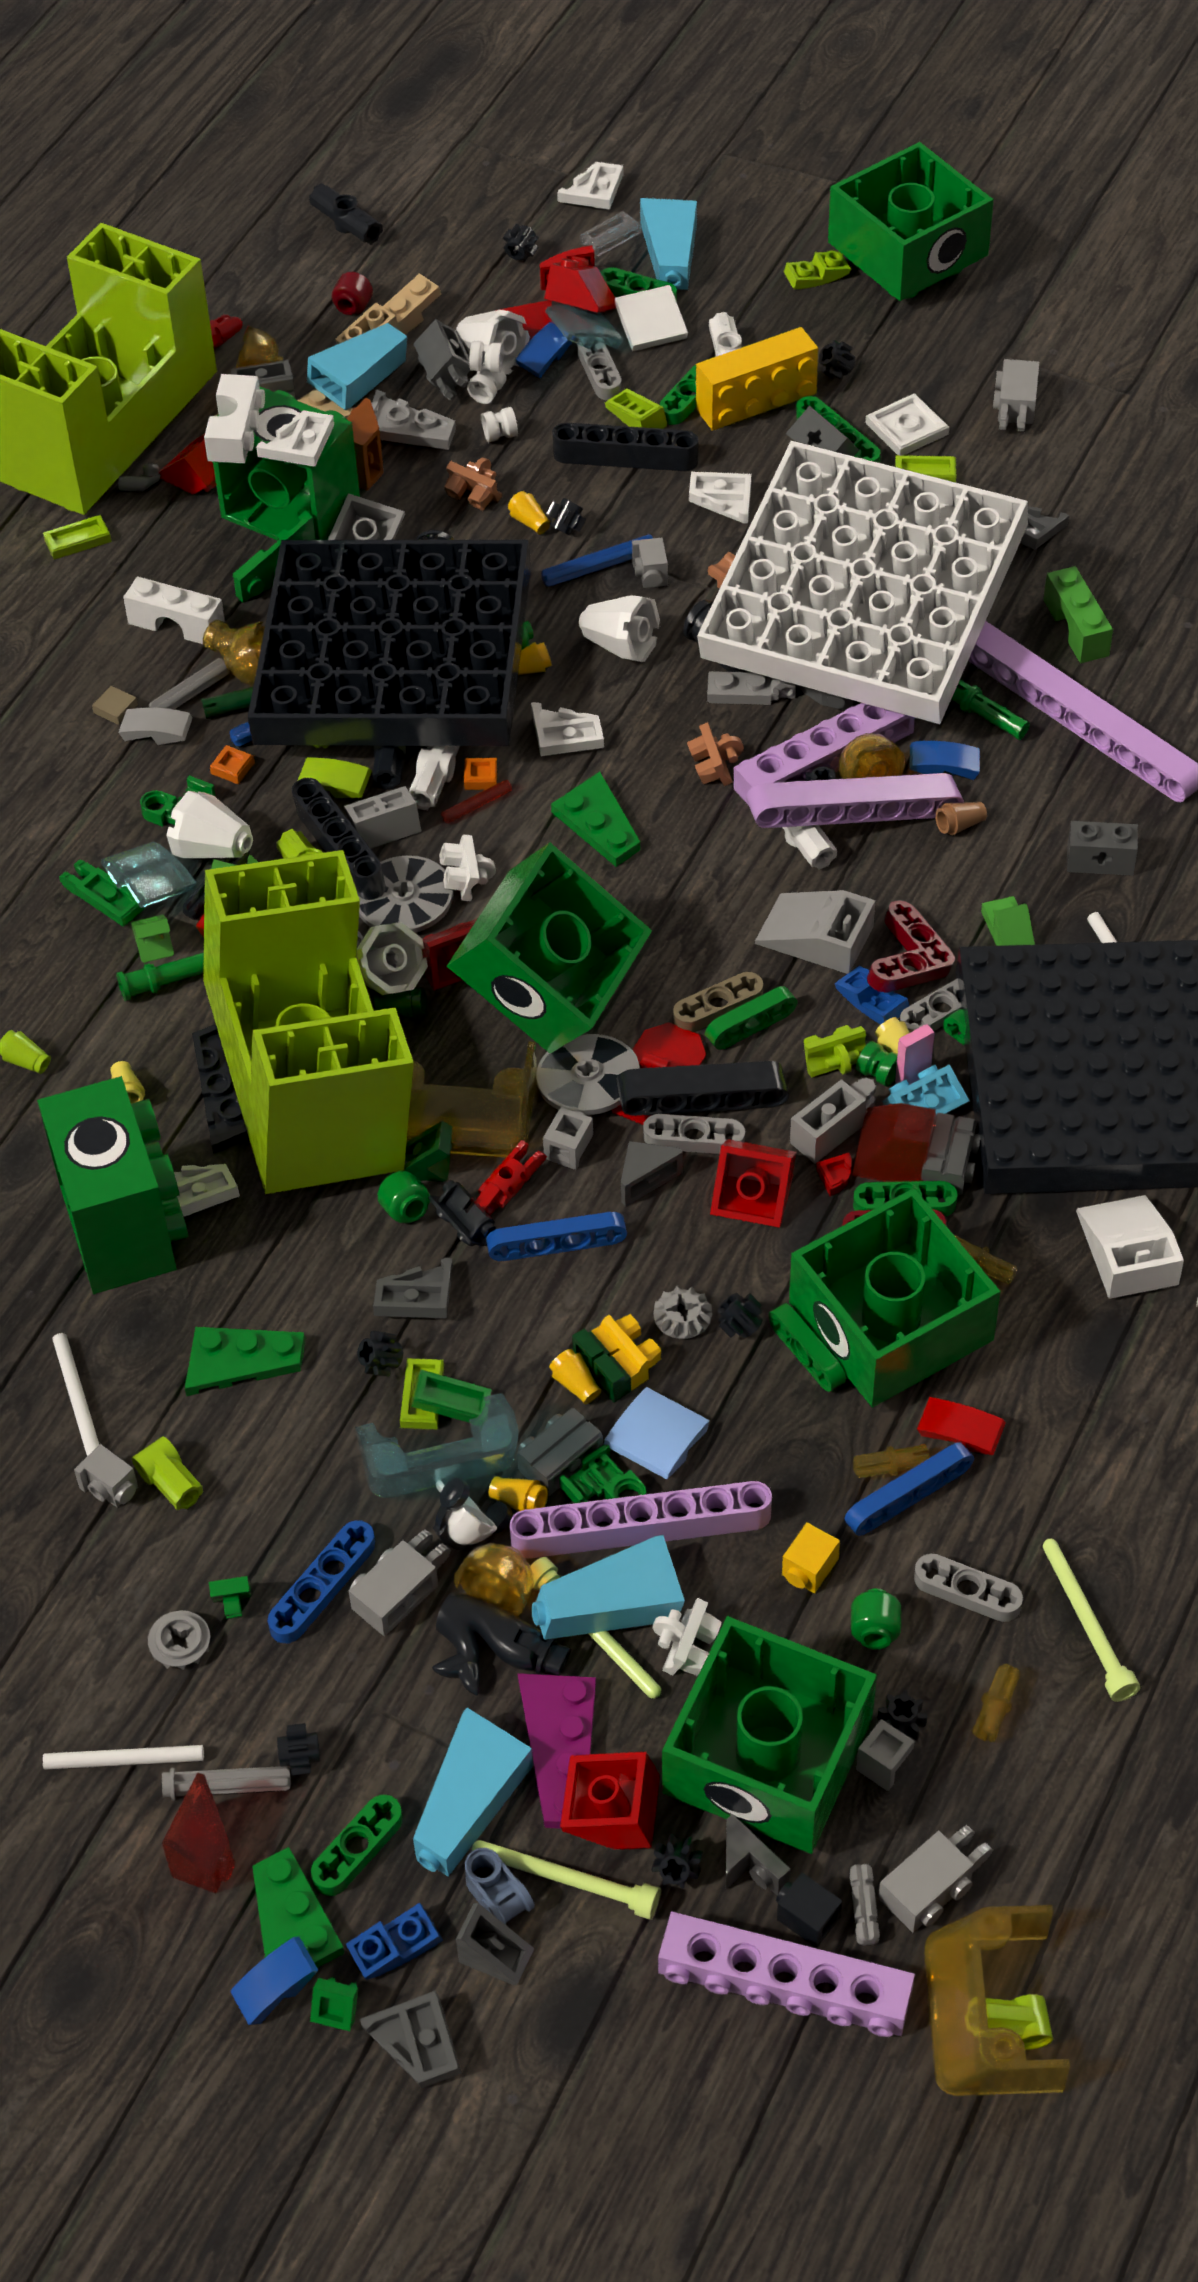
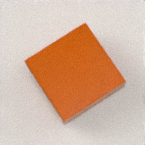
(232, 764)
(480, 773)

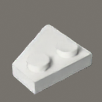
(594, 187)
(299, 440)
(722, 493)
(566, 730)
(204, 1187)

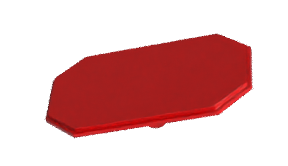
(665, 1047)

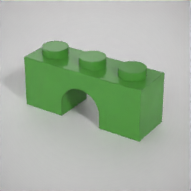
(1072, 600)

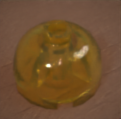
(258, 349)
(244, 652)
(871, 757)
(498, 1576)

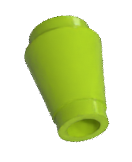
(23, 1052)

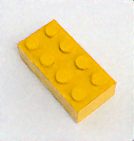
(756, 378)

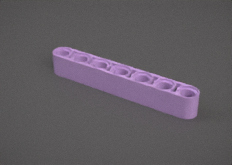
(851, 800)
(655, 1507)

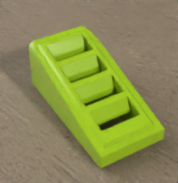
(639, 412)

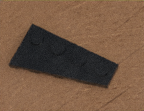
(219, 1095)

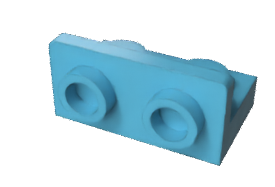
(934, 1090)

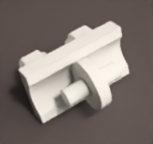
(469, 867)
(694, 1624)

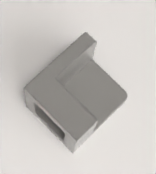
(883, 1754)

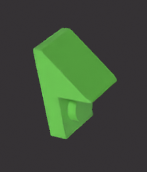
(1008, 922)
(153, 938)

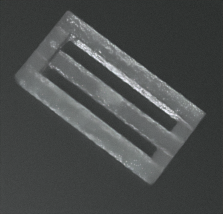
(611, 233)

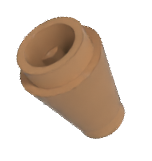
(959, 816)

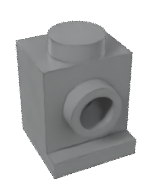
(650, 562)
(568, 1137)
(106, 1477)

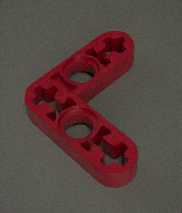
(930, 958)

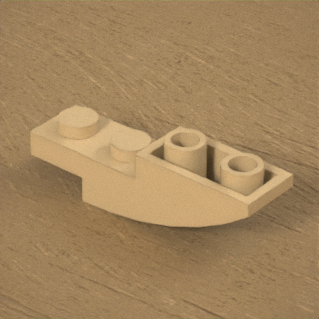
(401, 311)

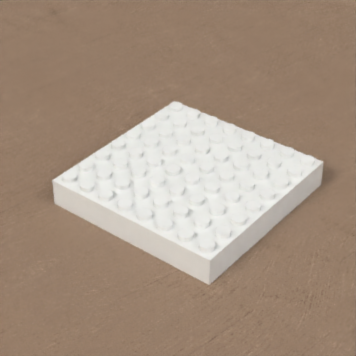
(864, 581)

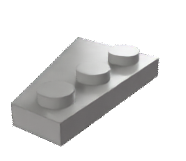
(411, 426)

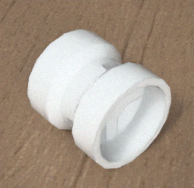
(486, 356)
(485, 385)
(499, 424)

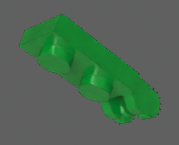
(102, 893)

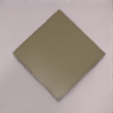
(114, 704)

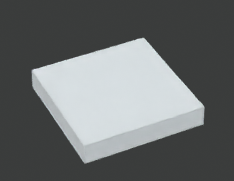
(651, 318)
(907, 425)

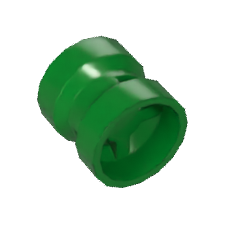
(877, 1062)

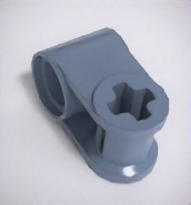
(499, 1893)

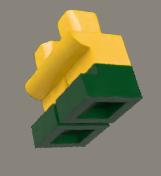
(613, 1356)

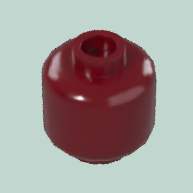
(352, 293)

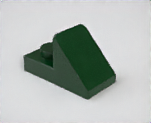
(429, 1153)

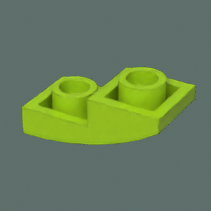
(822, 270)
(337, 776)

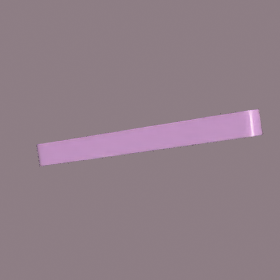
(1085, 714)

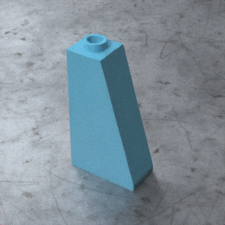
(670, 237)
(357, 365)
(611, 1593)
(471, 1788)

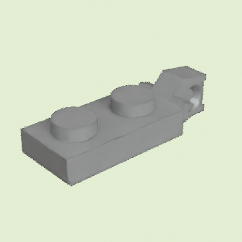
(746, 688)

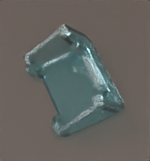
(488, 1452)

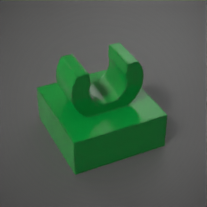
(230, 1592)
(334, 2004)

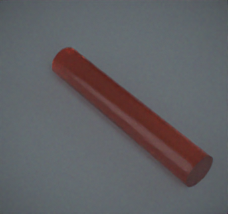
(476, 801)

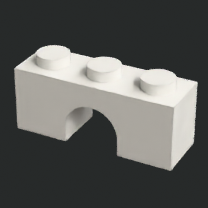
(238, 404)
(152, 601)

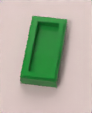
(449, 1396)

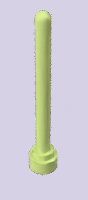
(545, 1572)
(1120, 1682)
(642, 1898)

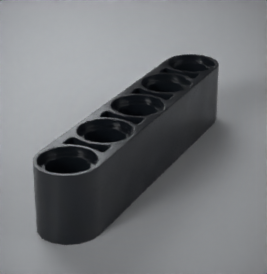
(625, 446)
(336, 833)
(702, 1088)

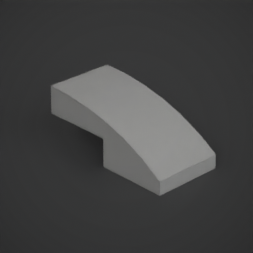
(159, 723)

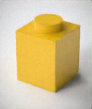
(810, 1558)

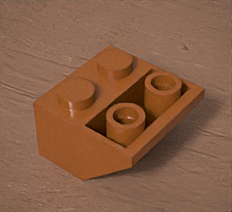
(367, 444)

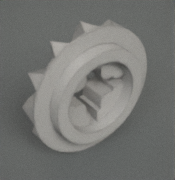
(672, 1322)
(181, 1624)

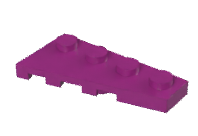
(558, 1725)

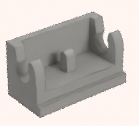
(385, 817)

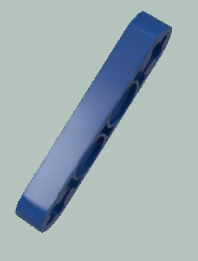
(521, 1241)
(909, 1489)
(317, 1578)

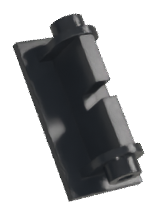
(452, 1207)

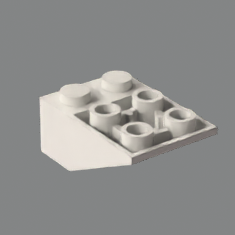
(1131, 1246)

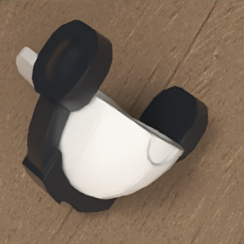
(461, 1520)

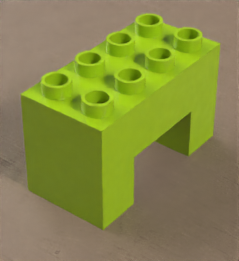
(110, 376)
(306, 1052)

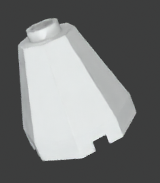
(496, 327)
(622, 626)
(207, 829)
(391, 958)

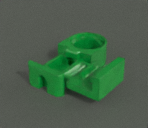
(163, 815)
(599, 1476)

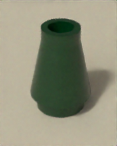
(407, 1003)

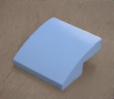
(656, 1433)

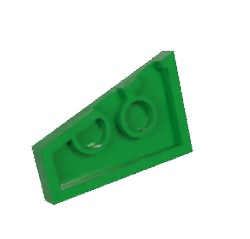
(598, 819)
(291, 1909)

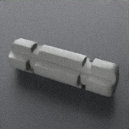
(864, 1904)

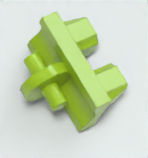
(834, 1051)

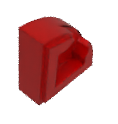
(835, 1172)

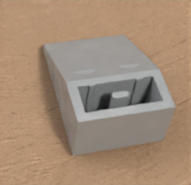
(819, 927)

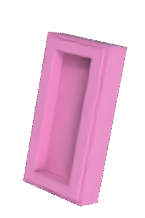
(914, 1054)

